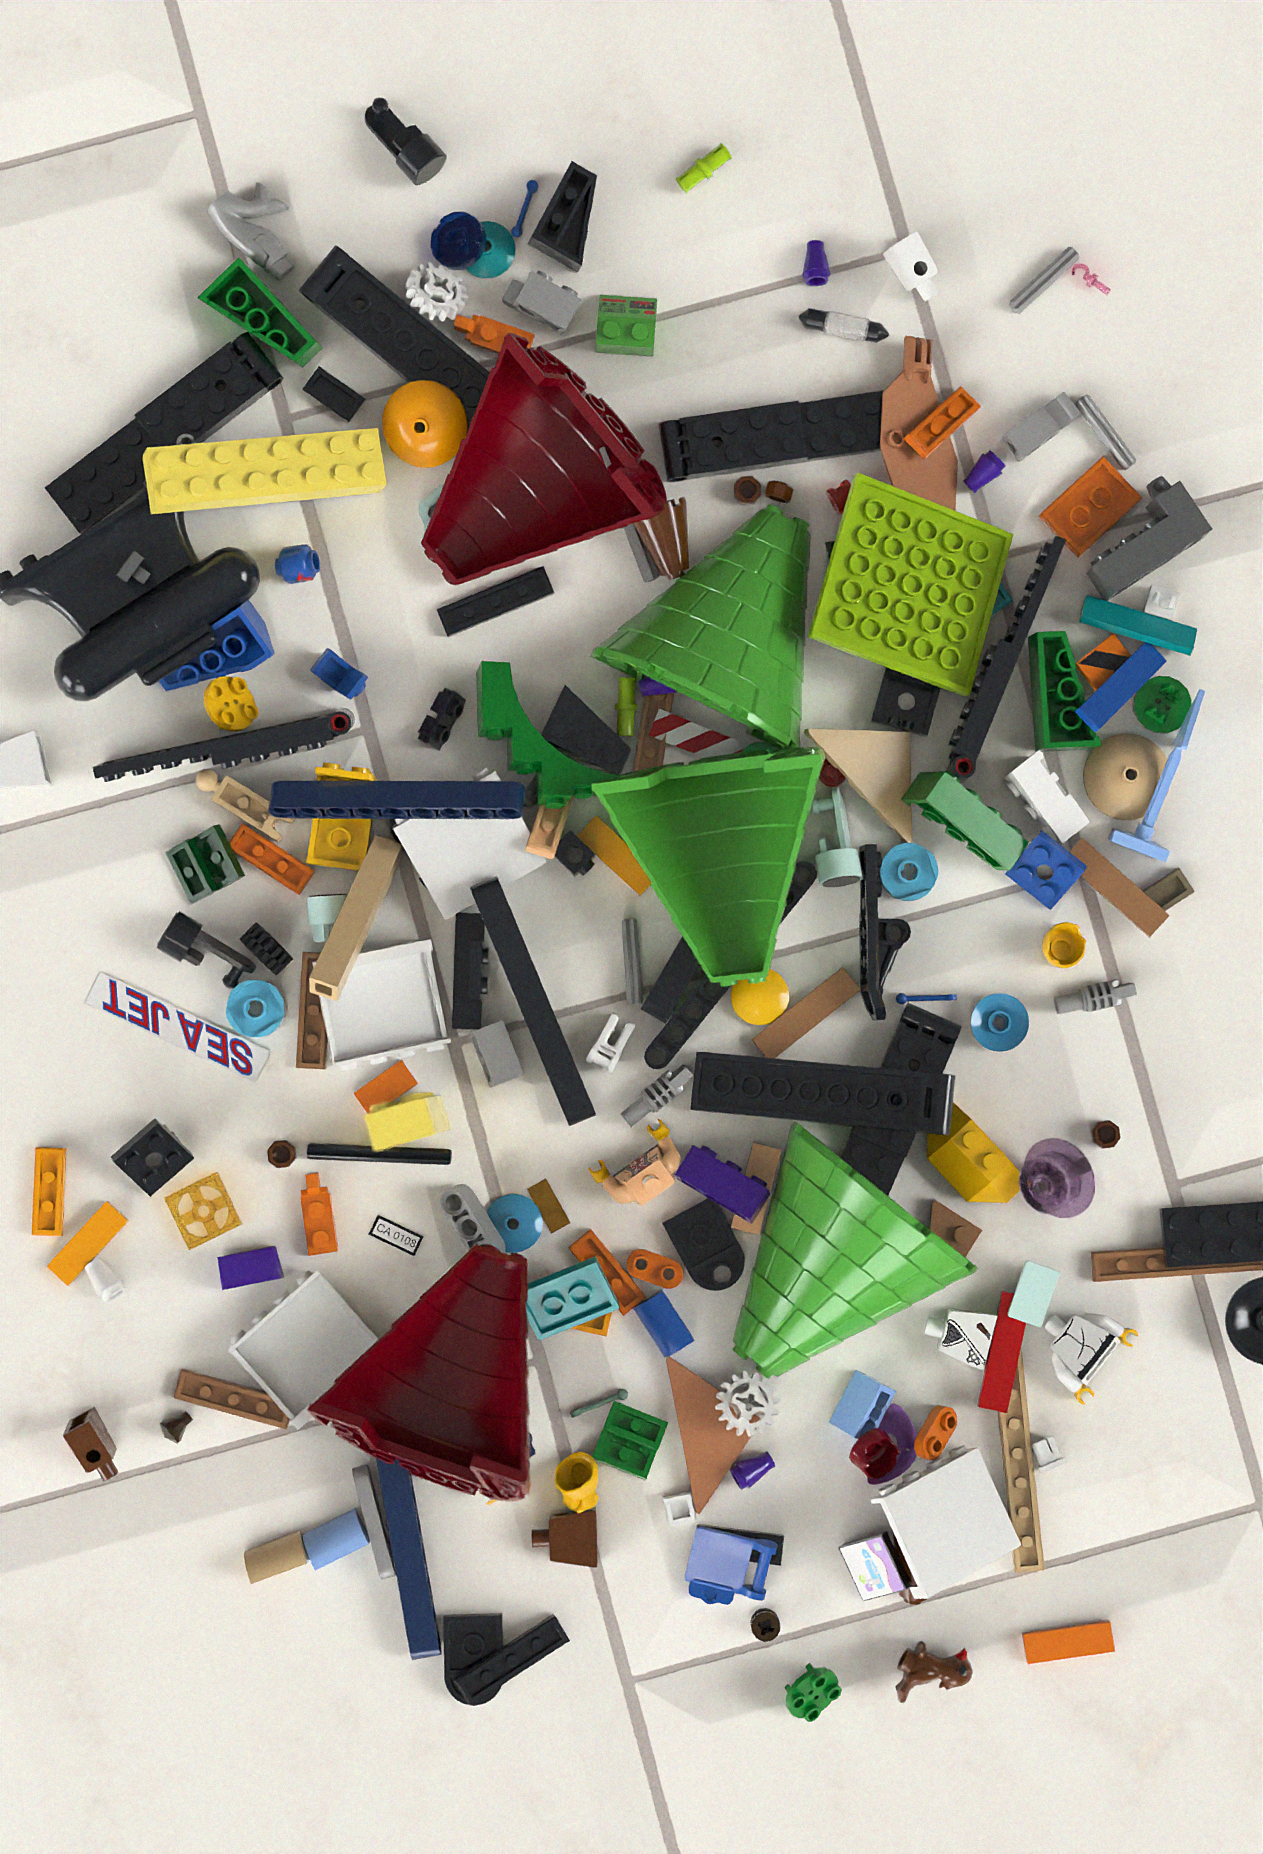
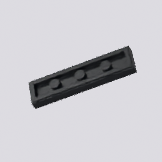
(495, 601)
(511, 1659)

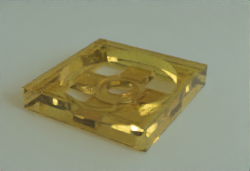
(233, 1219)

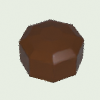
(747, 490)
(779, 491)
(1105, 1134)
(281, 1154)

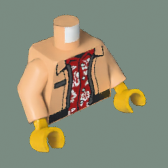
(645, 1175)

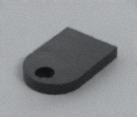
(706, 1242)
(467, 1642)

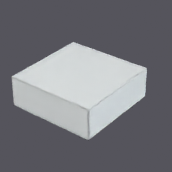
(679, 1508)

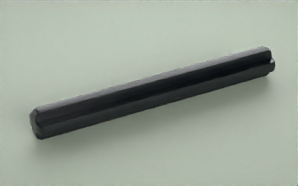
(389, 1155)

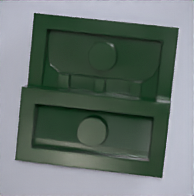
(205, 863)

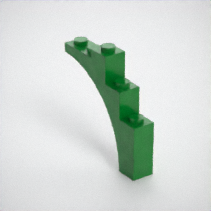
(527, 751)

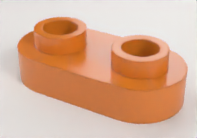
(655, 1267)
(935, 1432)

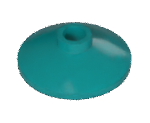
(499, 257)

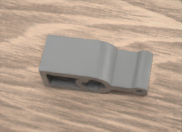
(1041, 426)

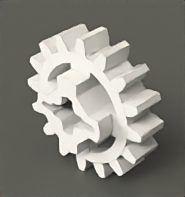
(436, 291)
(759, 1407)

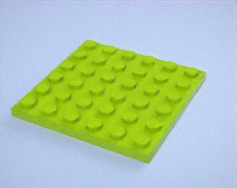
(911, 585)

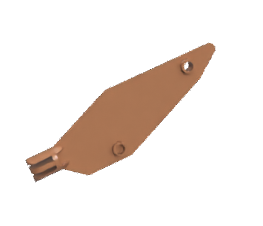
(904, 406)

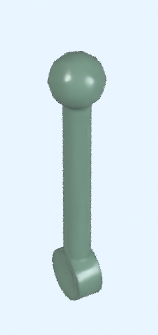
(622, 1394)

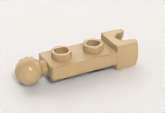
(240, 802)

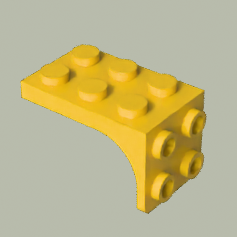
(340, 841)

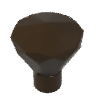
(174, 1428)

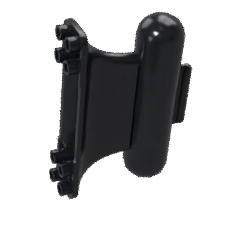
(130, 623)

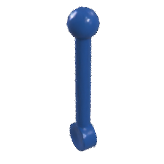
(532, 187)
(901, 998)

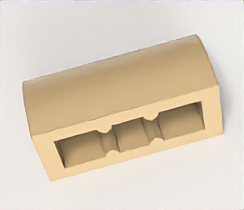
(275, 1557)

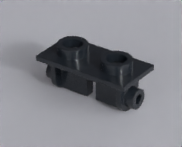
(436, 730)

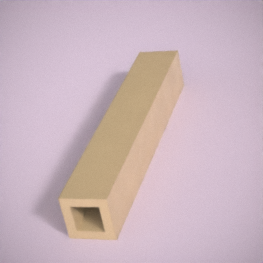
(355, 918)

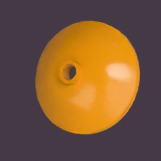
(439, 412)

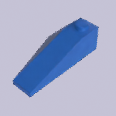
(240, 647)

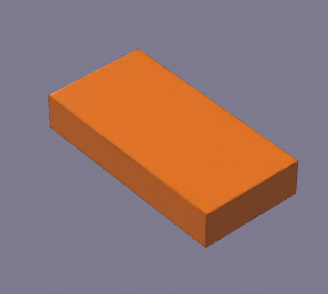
(386, 1086)

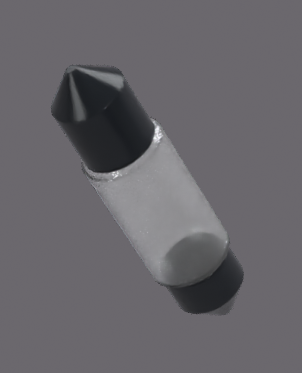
(843, 325)

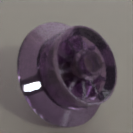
(1057, 1178)

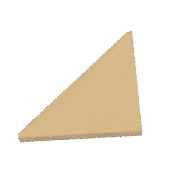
(875, 767)

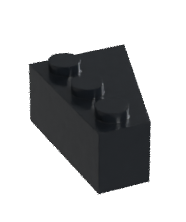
(566, 219)
(584, 735)

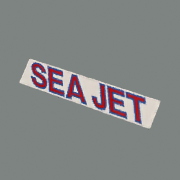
(177, 1027)

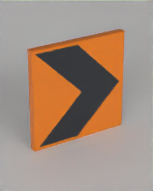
(1103, 661)

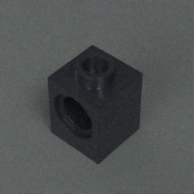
(571, 841)

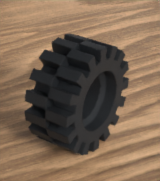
(266, 948)

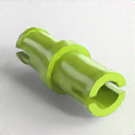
(703, 168)
(626, 706)

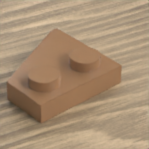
(953, 1228)

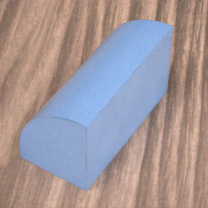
(862, 1405)
(335, 1539)

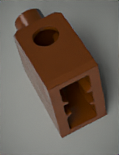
(89, 1433)
(570, 1538)

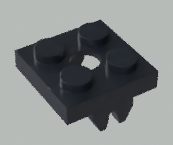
(889, 713)
(152, 1139)

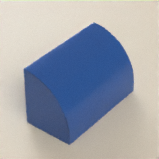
(663, 1324)

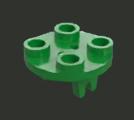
(1155, 716)
(812, 1693)

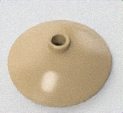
(1107, 780)

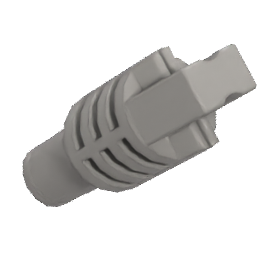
(1095, 997)
(657, 1094)

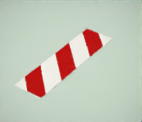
(693, 736)

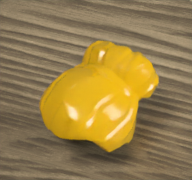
(578, 1480)

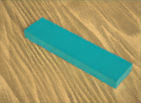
(1138, 625)

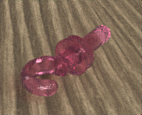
(1091, 279)

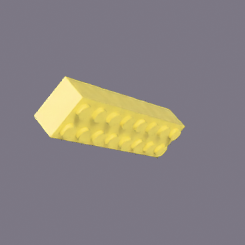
(263, 470)
(406, 1120)

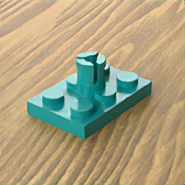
(569, 1298)

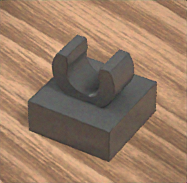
(132, 568)

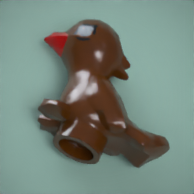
(923, 1667)

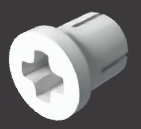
(1048, 1454)

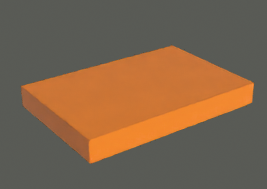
(1090, 506)

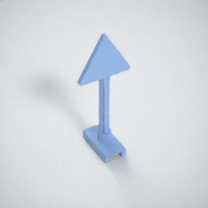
(1141, 839)

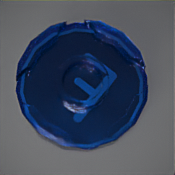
(458, 241)

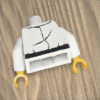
(1084, 1347)

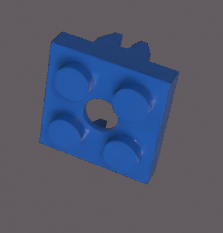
(1046, 851)

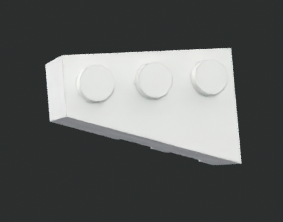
(1046, 799)

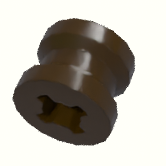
(767, 1619)

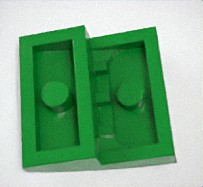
(629, 1440)

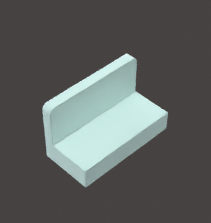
(1033, 1293)

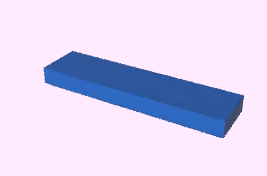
(1121, 686)

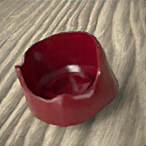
(874, 1453)

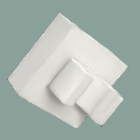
(1161, 602)

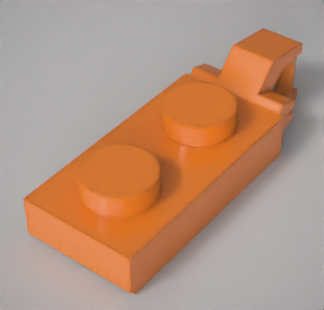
(488, 332)
(318, 1217)

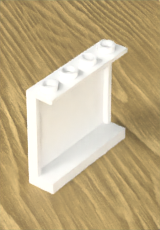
(464, 852)
(386, 1007)
(302, 1345)
(948, 1520)

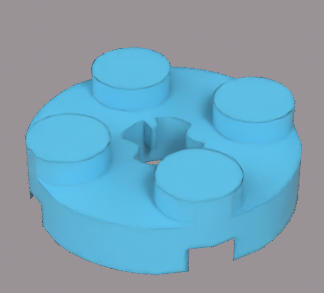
(894, 863)
(272, 1011)

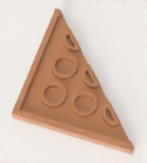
(705, 1440)

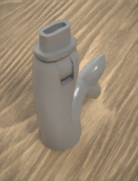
(251, 239)

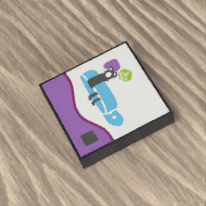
(875, 1566)

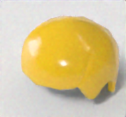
(1063, 945)

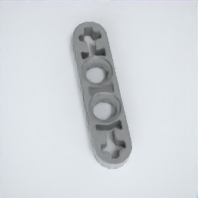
(374, 1521)

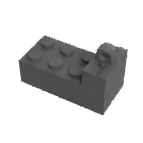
(1174, 528)

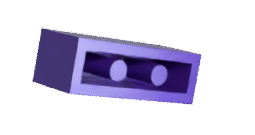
(723, 1183)

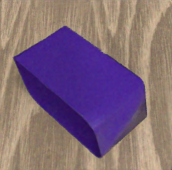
(249, 1267)

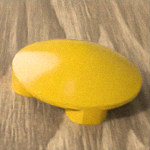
(761, 1001)

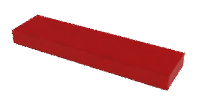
(1002, 1358)

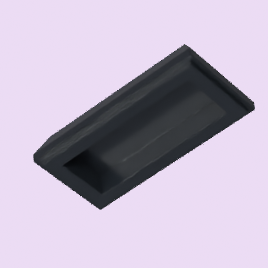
(333, 394)

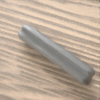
(1044, 280)
(1105, 432)
(632, 961)

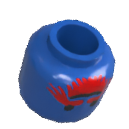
(297, 564)

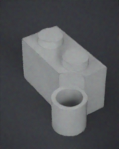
(543, 300)

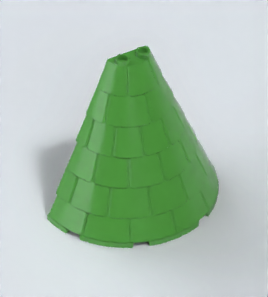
(731, 629)
(720, 847)
(833, 1260)

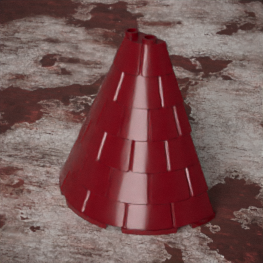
(535, 470)
(448, 1383)

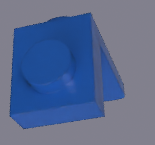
(339, 674)

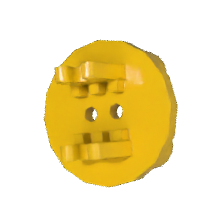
(227, 692)

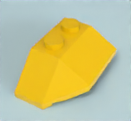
(972, 1162)

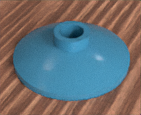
(1014, 1018)
(528, 1217)

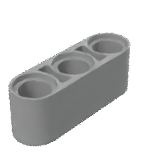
(470, 1209)

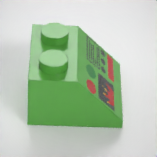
(626, 325)

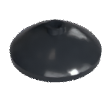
(1244, 1320)

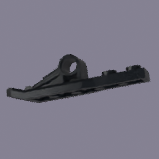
(876, 946)

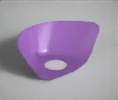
(900, 1426)

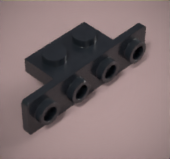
(468, 971)

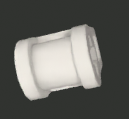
(613, 1052)

